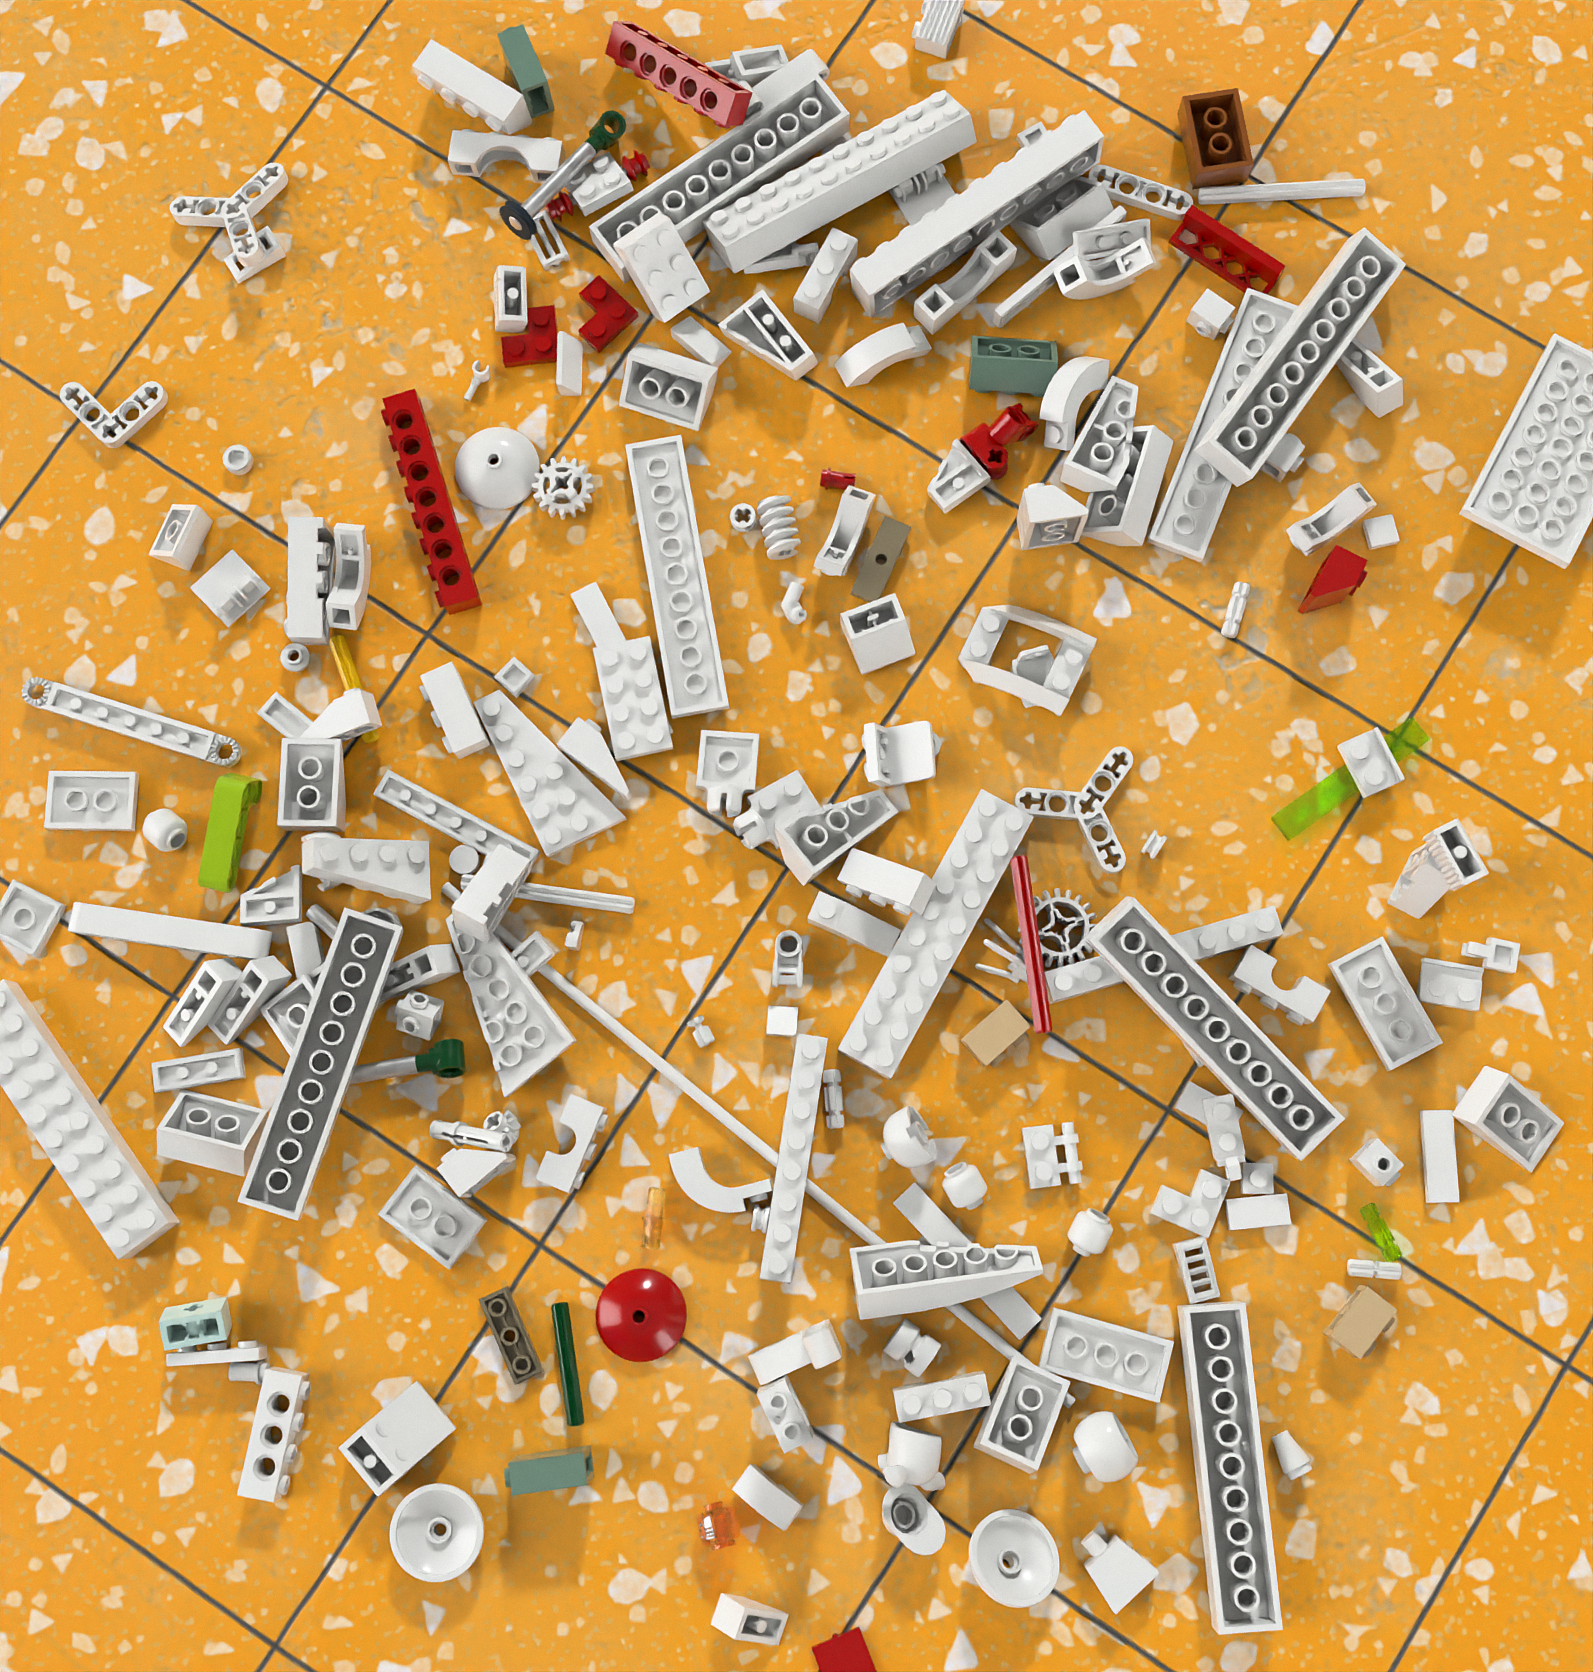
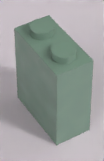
(526, 70)
(550, 1470)

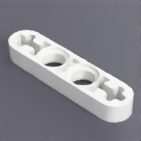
(1141, 188)

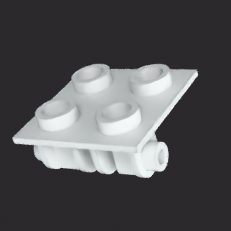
(922, 193)
(230, 588)

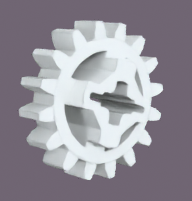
(563, 475)

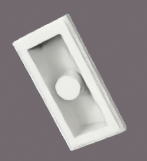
(699, 342)
(569, 365)

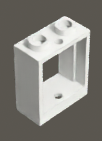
(785, 1413)

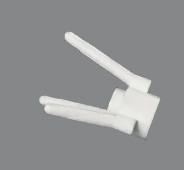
(1017, 962)

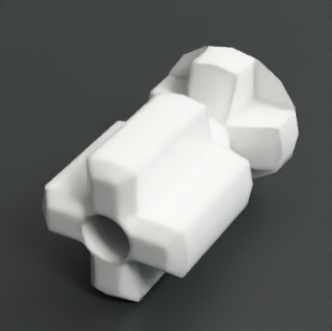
(702, 1033)

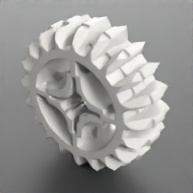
(1054, 916)

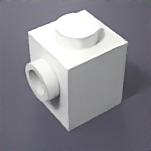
(1211, 315)
(1284, 457)
(1377, 1163)

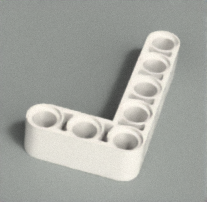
(812, 1345)

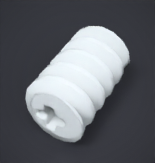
(776, 527)

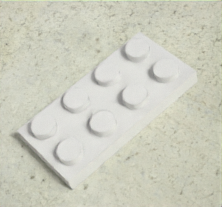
(632, 698)
(1385, 1004)
(1106, 1354)

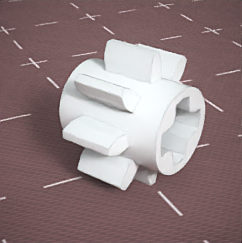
(503, 1123)

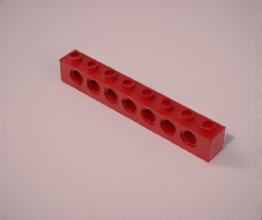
(405, 408)

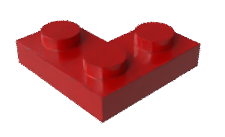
(611, 315)
(538, 345)

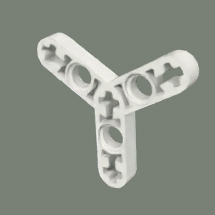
(233, 212)
(1087, 820)

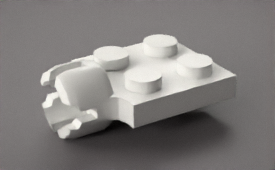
(727, 769)
(772, 808)

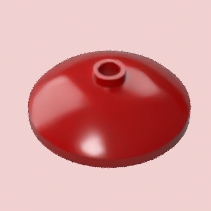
(663, 1310)

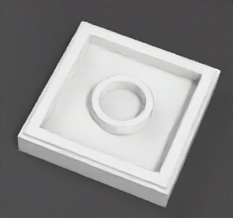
(28, 918)

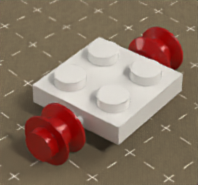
(598, 184)

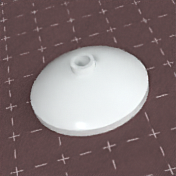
(498, 484)
(419, 1545)
(1026, 1547)

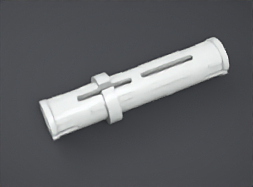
(460, 1134)

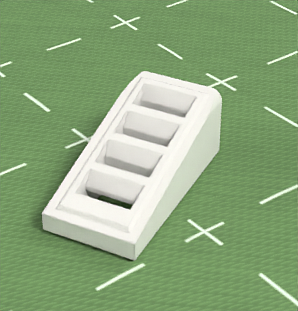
(270, 256)
(1186, 1245)

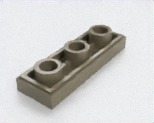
(886, 546)
(504, 1316)

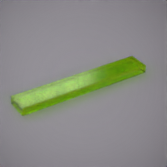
(1341, 785)

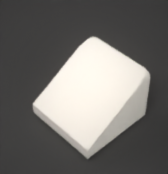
(782, 1021)

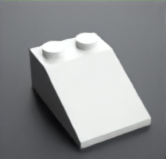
(312, 785)
(1508, 1117)
(1022, 1415)

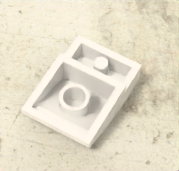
(288, 1008)

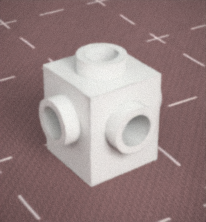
(419, 1014)

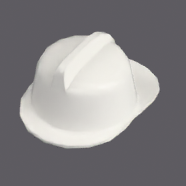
(913, 1520)

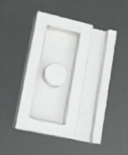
(1370, 762)
(1450, 984)

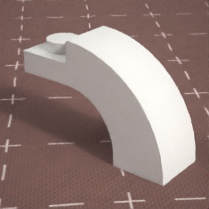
(880, 351)

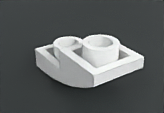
(767, 1497)

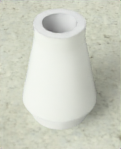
(1290, 1455)

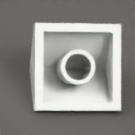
(181, 535)

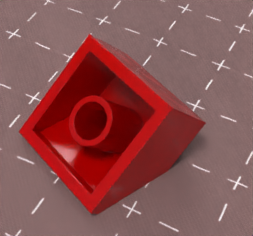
(1335, 579)

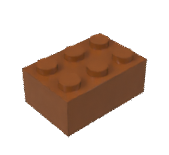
(1215, 138)

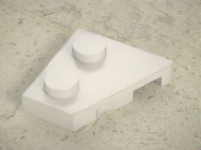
(957, 478)
(274, 901)

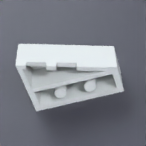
(490, 892)

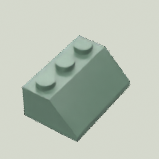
(1012, 365)

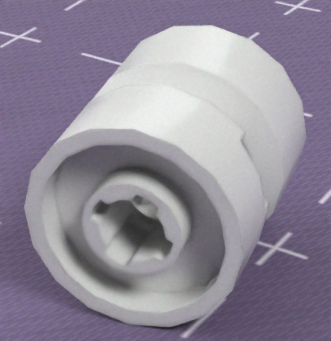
(912, 1347)

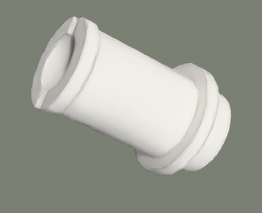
(248, 1371)

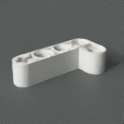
(784, 80)

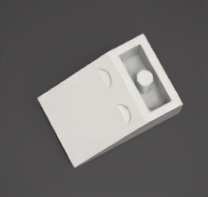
(397, 1438)

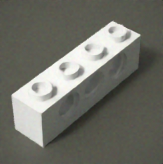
(255, 1480)

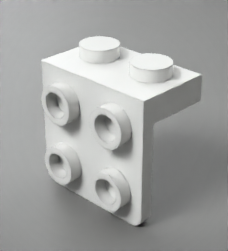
(898, 753)

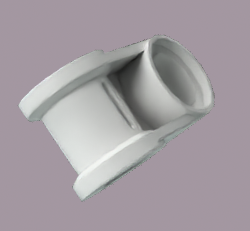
(788, 962)

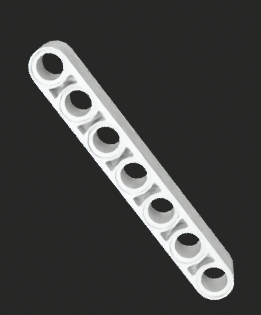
(169, 931)

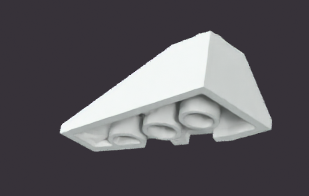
(822, 836)

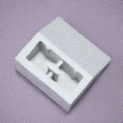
(877, 634)

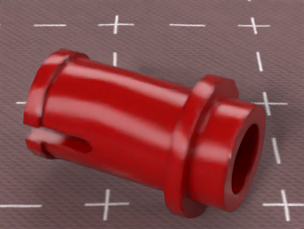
(836, 479)

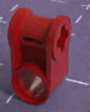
(1012, 426)
(986, 449)

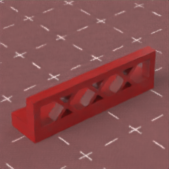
(1229, 244)

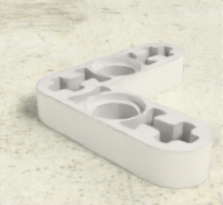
(110, 421)

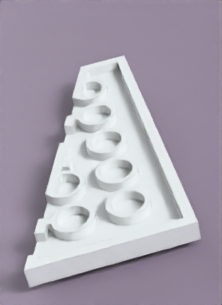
(550, 787)
(511, 1010)

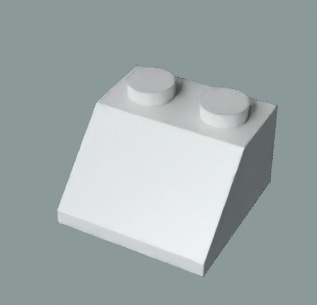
(472, 1169)

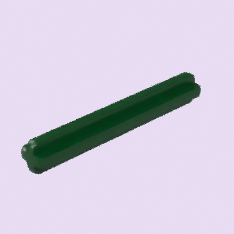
(567, 1364)

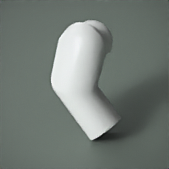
(791, 606)

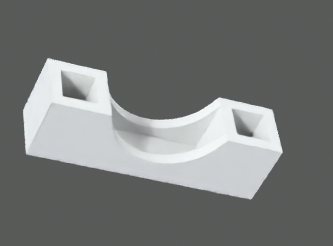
(473, 152)
(946, 299)

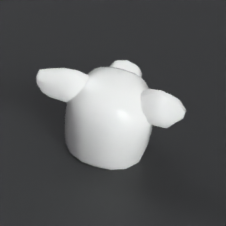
(912, 1458)

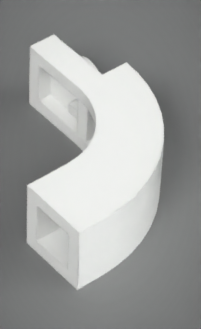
(1095, 278)
(1065, 396)
(1331, 520)
(846, 532)
(352, 577)
(699, 1186)

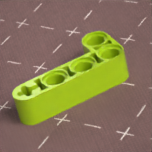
(226, 830)

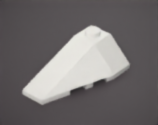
(1104, 444)

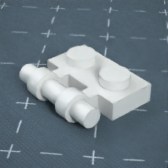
(1042, 1156)

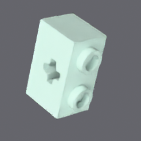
(195, 1323)

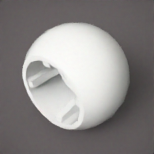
(1104, 1447)

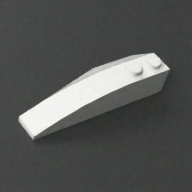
(925, 1277)

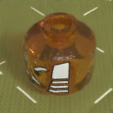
(718, 1526)

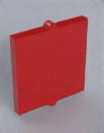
(844, 1653)

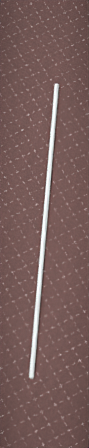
(736, 1127)

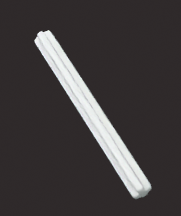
(1281, 191)
(569, 896)

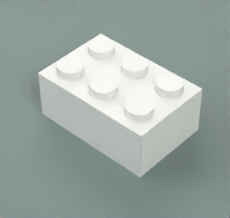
(661, 267)

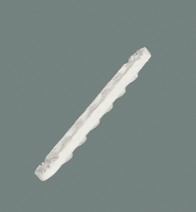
(131, 722)

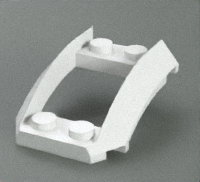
(1062, 675)

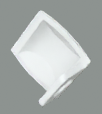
(1033, 665)

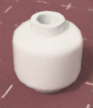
(165, 830)
(964, 1185)
(1090, 1232)

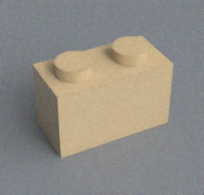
(995, 1034)
(1361, 1322)

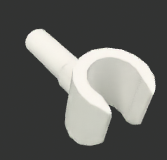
(479, 377)

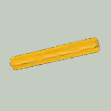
(348, 674)

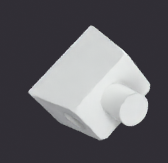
(1116, 1569)

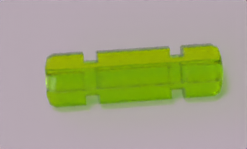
(1380, 1232)

